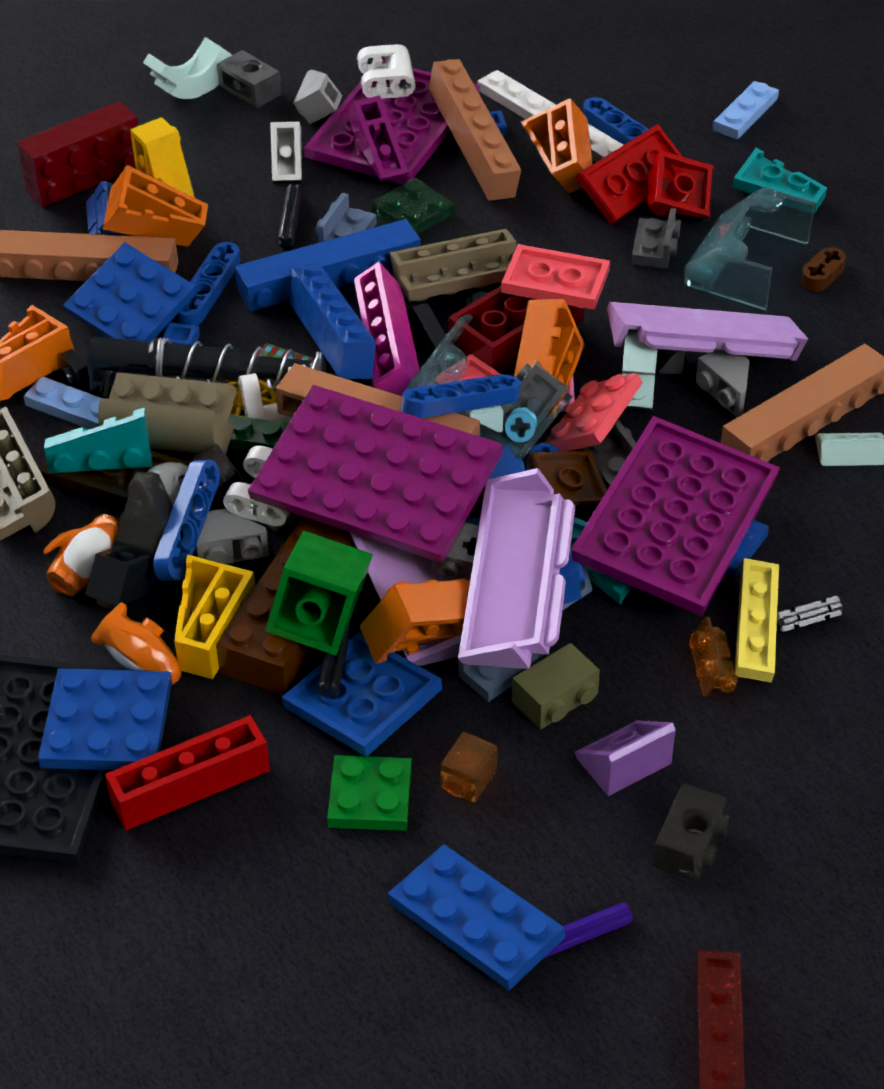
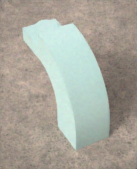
(193, 77)
(641, 360)

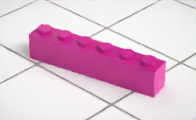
(387, 321)

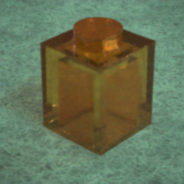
(468, 767)

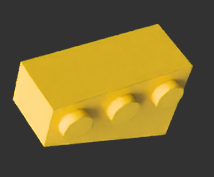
(160, 154)
(208, 606)

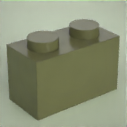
(555, 686)

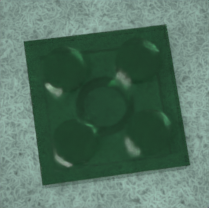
(415, 203)

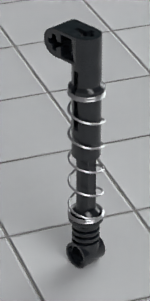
(188, 361)

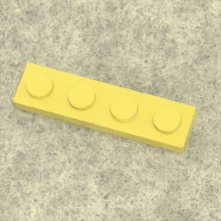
(757, 620)

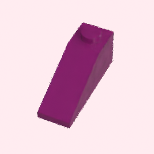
(377, 138)

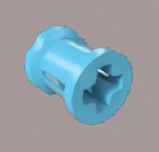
(527, 417)

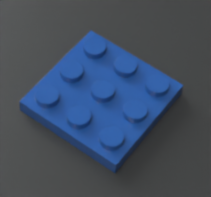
(130, 297)
(370, 698)
(104, 718)

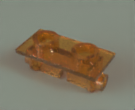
(711, 657)

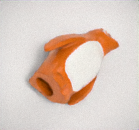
(77, 551)
(135, 643)

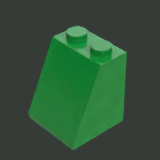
(318, 592)

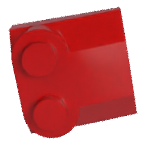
(679, 185)

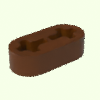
(823, 269)

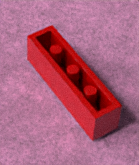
(187, 772)

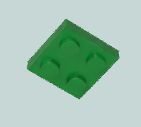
(370, 793)

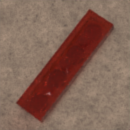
(719, 1020)

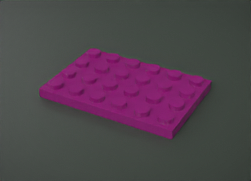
(414, 120)
(376, 472)
(675, 515)

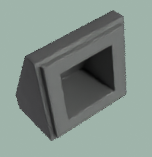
(670, 361)

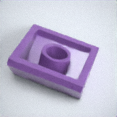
(628, 754)

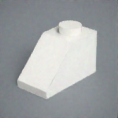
(286, 151)

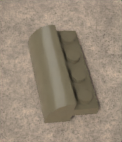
(453, 265)
(179, 412)
(23, 490)

